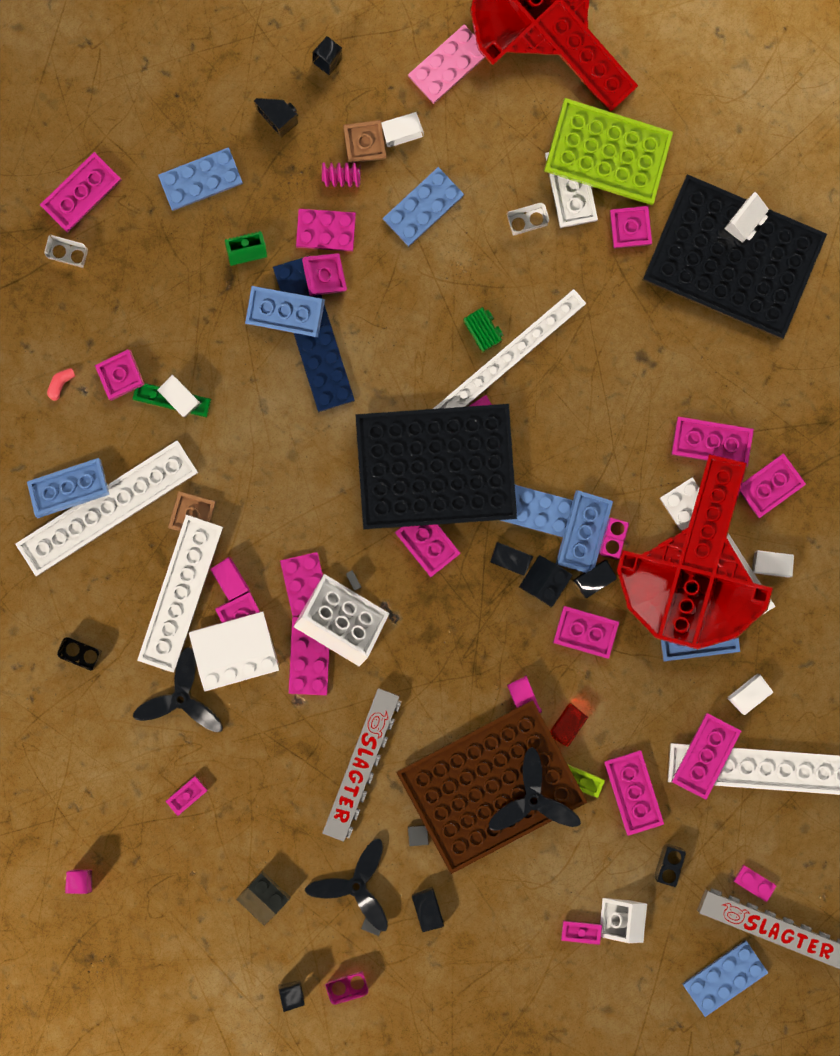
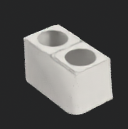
(402, 129)
(519, 213)
(51, 243)
(178, 396)
(773, 563)
(750, 694)

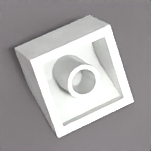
(747, 218)
(623, 920)

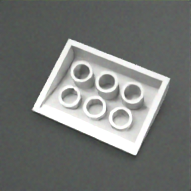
(341, 620)
(234, 651)

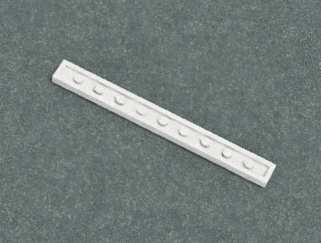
(514, 352)

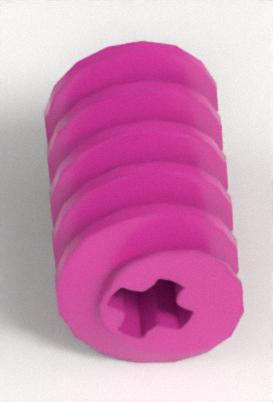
(341, 175)

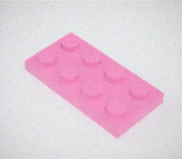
(447, 64)

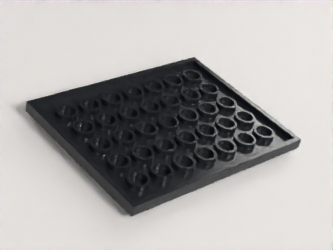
(745, 281)
(436, 466)

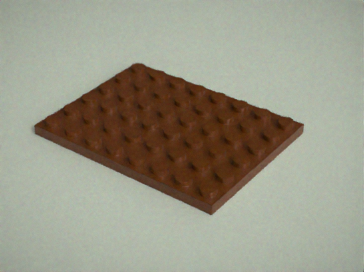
(480, 774)

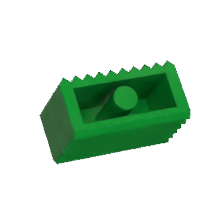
(245, 248)
(483, 330)

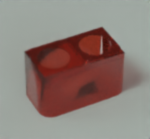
(568, 725)

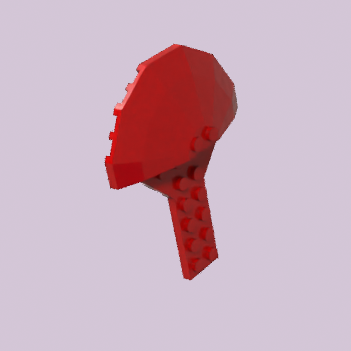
(551, 29)
(694, 583)

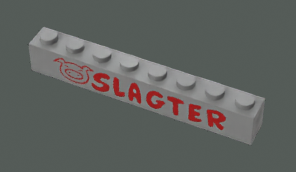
(361, 764)
(770, 927)

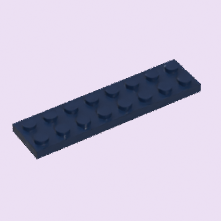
(320, 353)

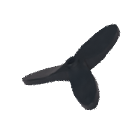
(183, 683)
(519, 808)
(363, 872)

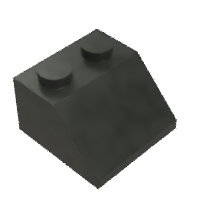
(263, 898)

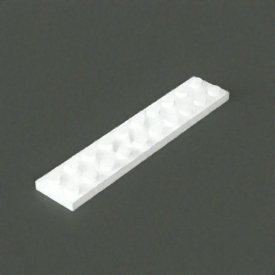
(92, 519)
(772, 770)

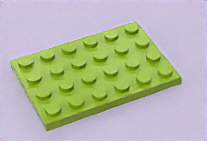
(608, 151)

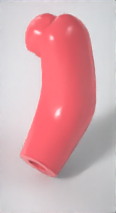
(57, 383)

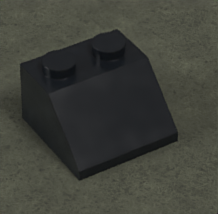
(278, 114)
(545, 581)

